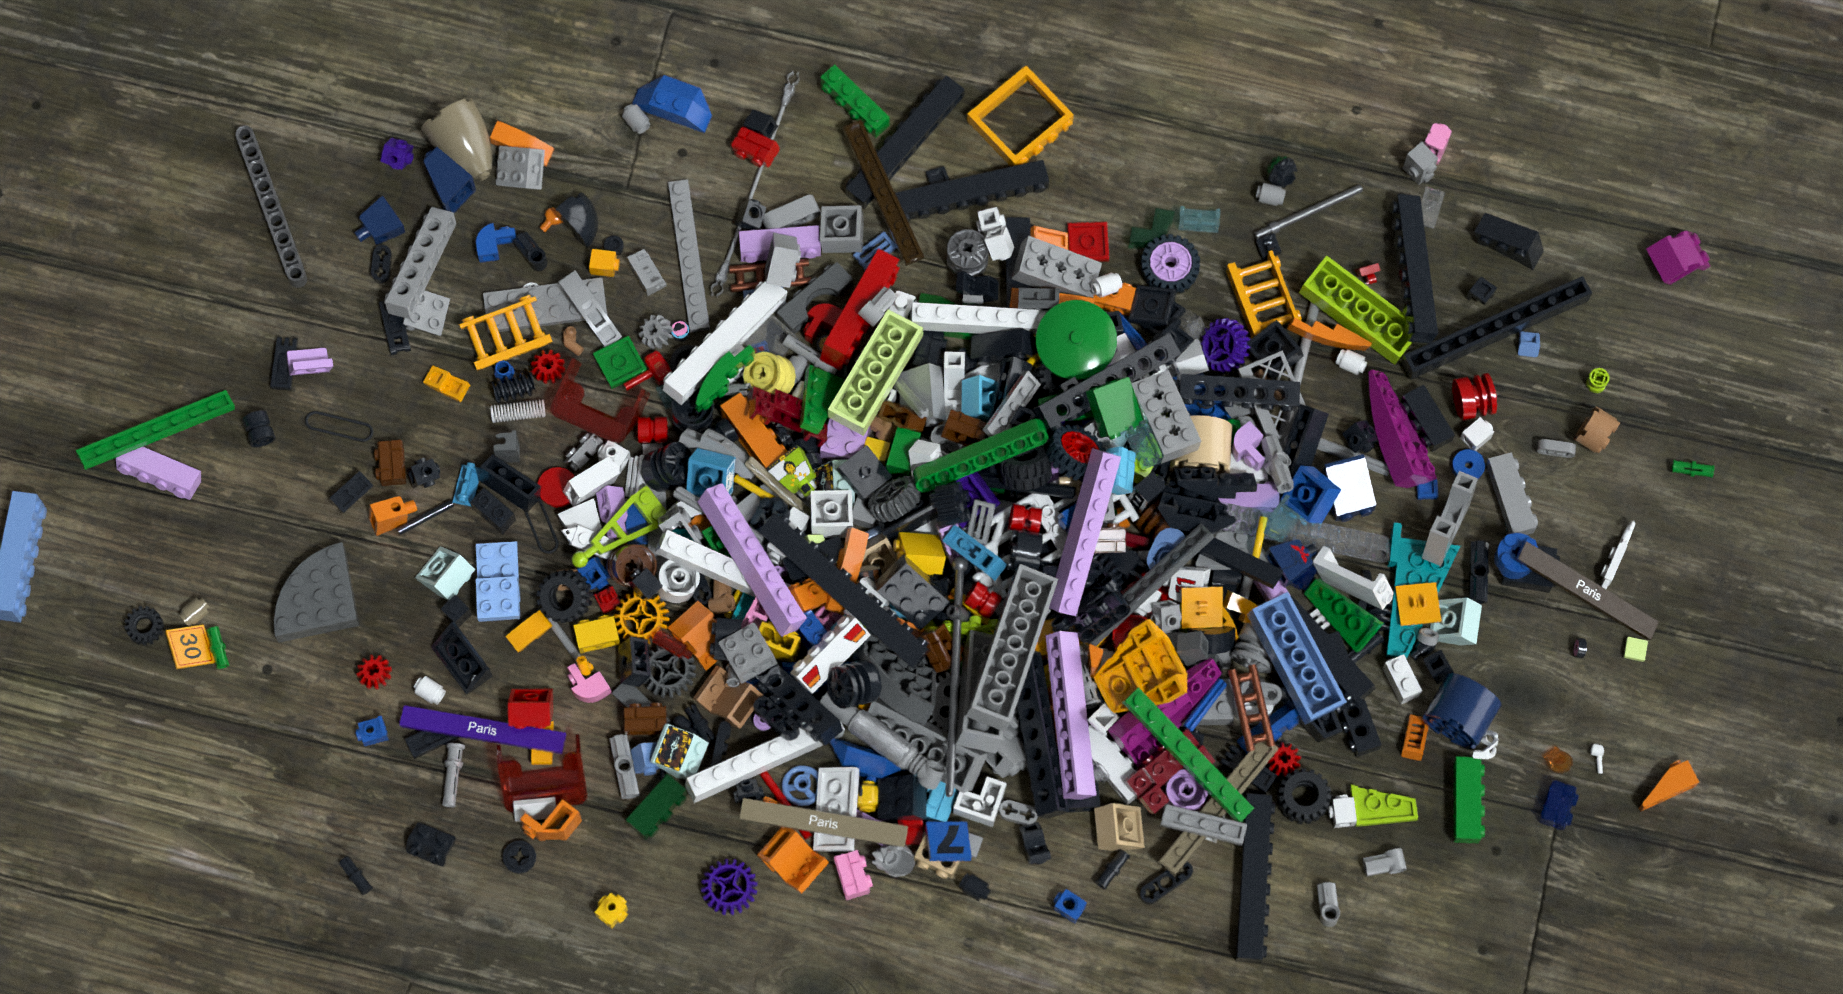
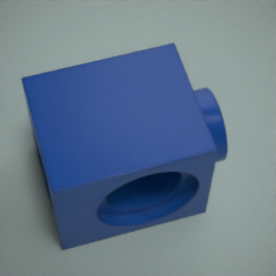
(1072, 914)

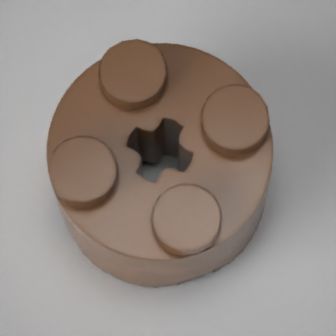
(1596, 430)

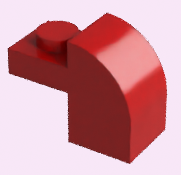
(821, 317)

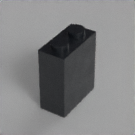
(1533, 580)

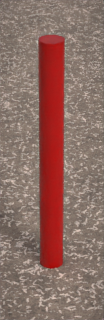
(780, 797)

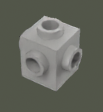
(1166, 615)

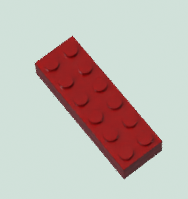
(850, 326)

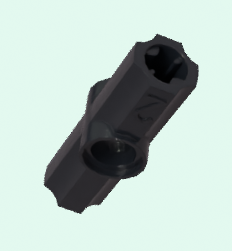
(1479, 560)

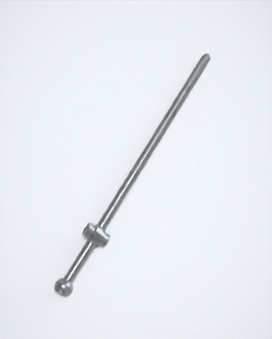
(957, 614)

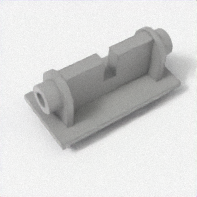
(587, 444)

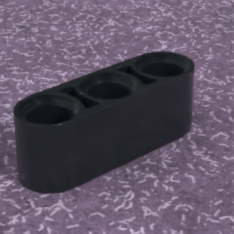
(1116, 611)

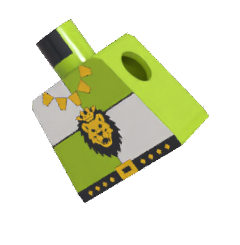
(794, 471)

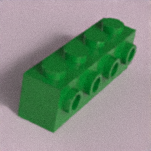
(854, 101)
(1467, 800)

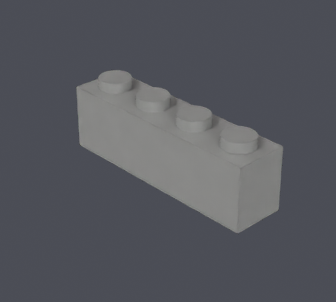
(1511, 494)

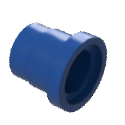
(501, 364)

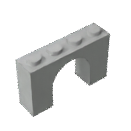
(1447, 525)

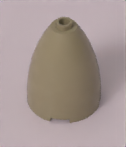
(463, 137)

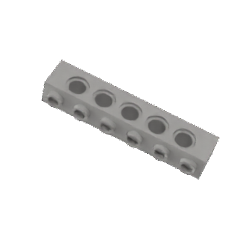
(435, 235)

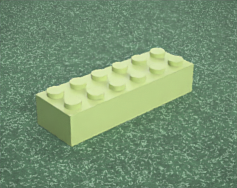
(875, 372)

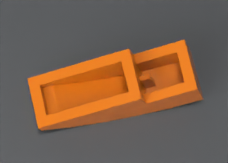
(510, 136)

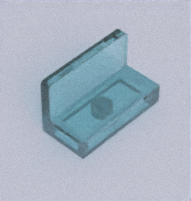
(1281, 521)

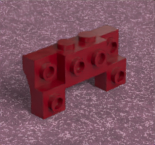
(782, 409)
(1156, 771)

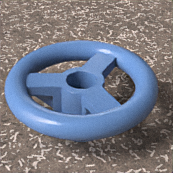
(800, 778)

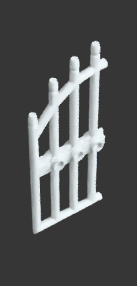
(1050, 524)

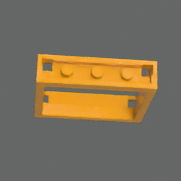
(1003, 92)

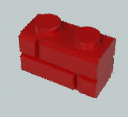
(755, 147)

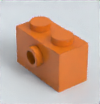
(1117, 301)
(808, 595)

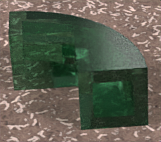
(1161, 225)

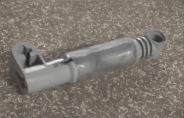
(887, 743)

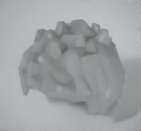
(894, 860)

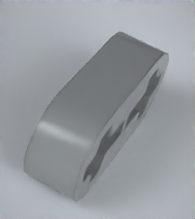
(1556, 448)
(1019, 808)

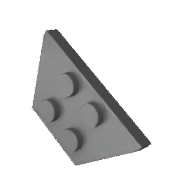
(1237, 540)

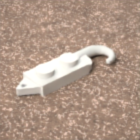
(581, 537)
(1616, 555)

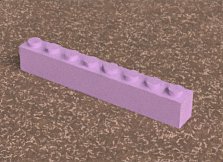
(1084, 531)
(751, 560)
(1070, 715)

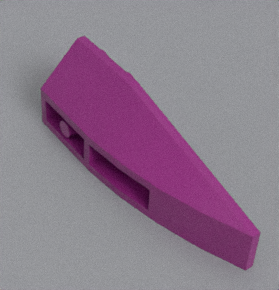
(1396, 436)
(1137, 740)

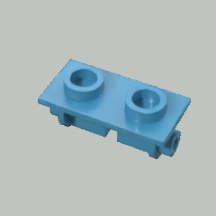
(466, 485)

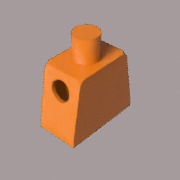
(390, 514)

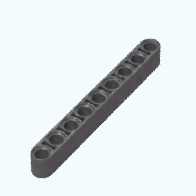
(275, 214)

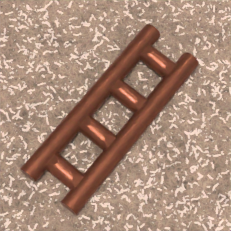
(760, 268)
(1259, 698)

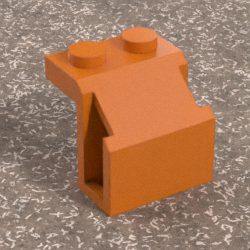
(695, 630)
(547, 829)
(792, 859)

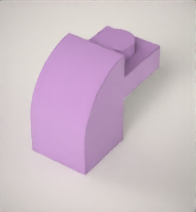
(1244, 446)

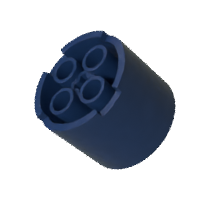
(1462, 710)

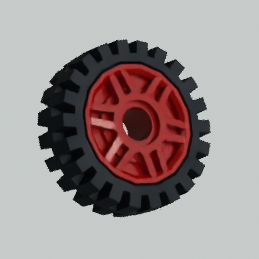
(1071, 450)

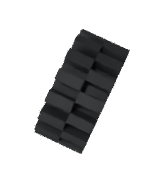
(152, 634)

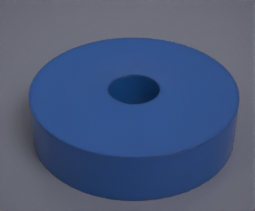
(1471, 457)

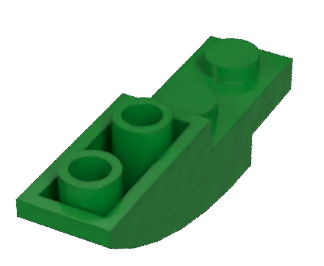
(717, 380)

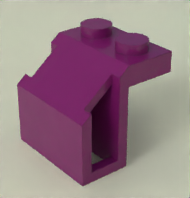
(1678, 256)

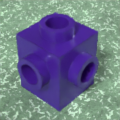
(397, 153)

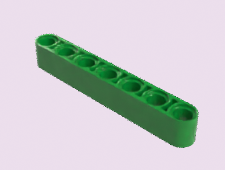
(968, 459)

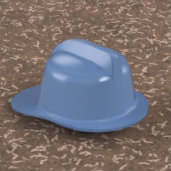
(1163, 544)

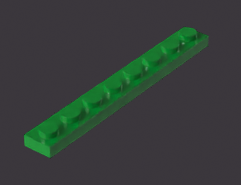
(155, 429)
(1188, 755)

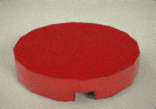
(552, 486)

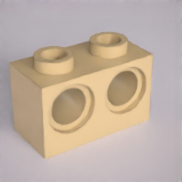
(924, 863)

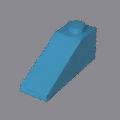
(974, 552)

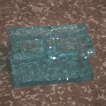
(1199, 220)
(1144, 445)

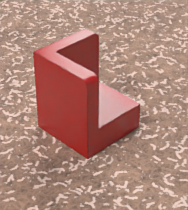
(914, 832)

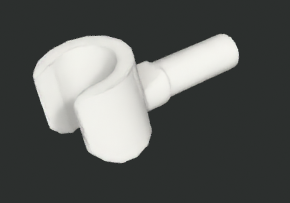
(1598, 750)

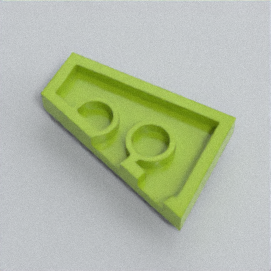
(1382, 808)

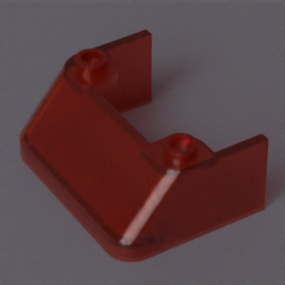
(569, 408)
(558, 782)

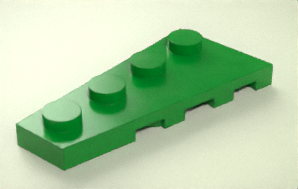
(818, 394)
(1344, 615)

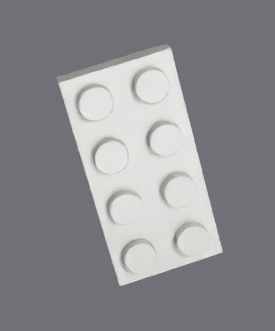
(837, 795)

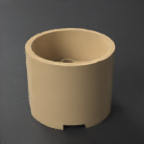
(1214, 448)

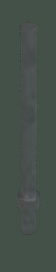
(1274, 227)

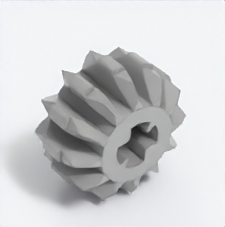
(653, 338)

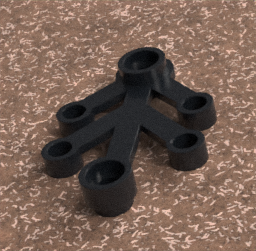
(1086, 605)

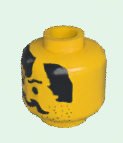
(867, 797)

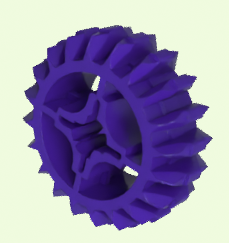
(1232, 344)
(721, 882)

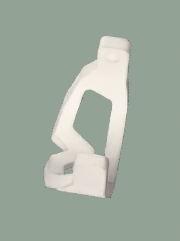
(1485, 754)

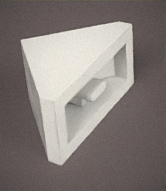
(1191, 360)

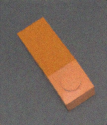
(1675, 781)

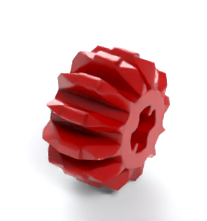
(548, 359)
(377, 678)
(1289, 755)

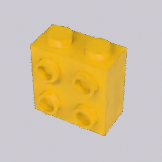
(922, 550)
(783, 648)

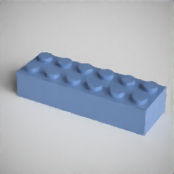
(18, 553)
(1296, 658)

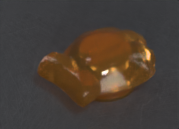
(1558, 760)

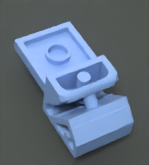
(497, 581)

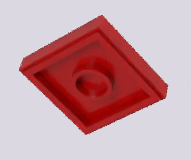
(1089, 240)

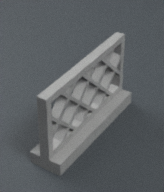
(1264, 416)

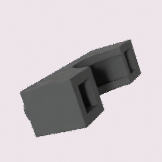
(833, 282)

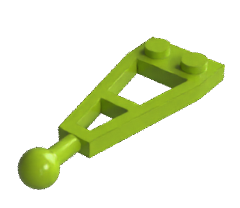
(649, 508)

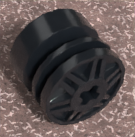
(698, 423)
(666, 466)
(854, 684)

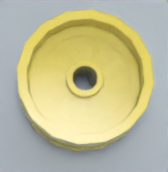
(770, 373)

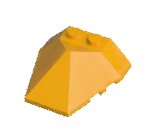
(1145, 662)

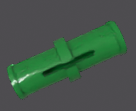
(1706, 470)
(217, 647)

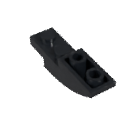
(1208, 483)

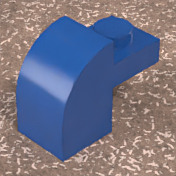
(489, 239)

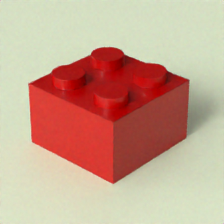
(530, 708)

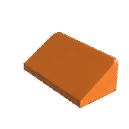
(1094, 658)

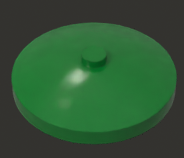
(1076, 340)

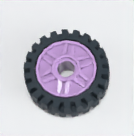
(1170, 250)

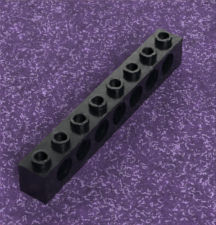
(1163, 346)
(1042, 744)

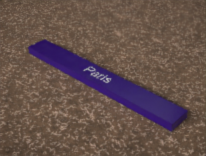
(482, 729)

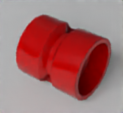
(652, 429)
(1024, 518)
(983, 600)

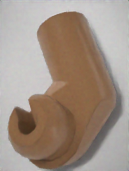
(569, 341)

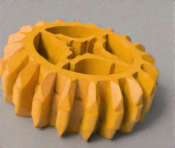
(623, 616)

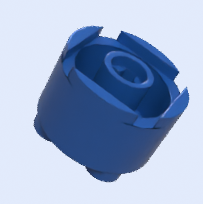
(1505, 555)

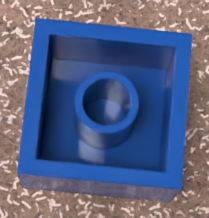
(1312, 494)

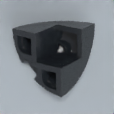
(581, 217)

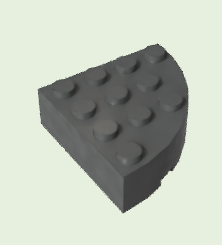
(317, 597)
(903, 688)

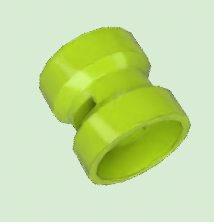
(1596, 384)

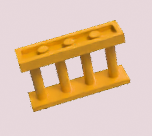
(1243, 292)
(521, 346)

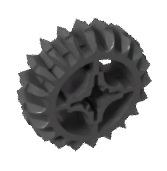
(894, 499)
(674, 675)

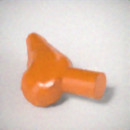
(551, 219)

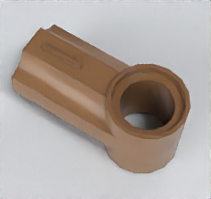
(884, 430)
(722, 599)

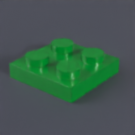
(619, 362)

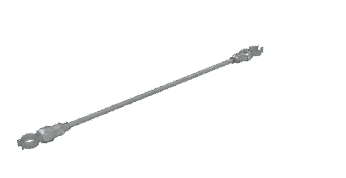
(721, 276)

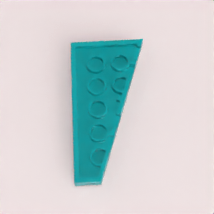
(1413, 570)

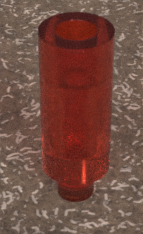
(672, 645)

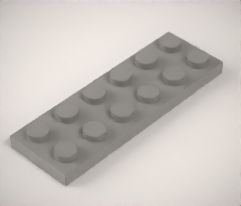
(551, 308)

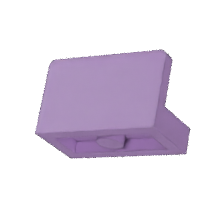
(308, 361)

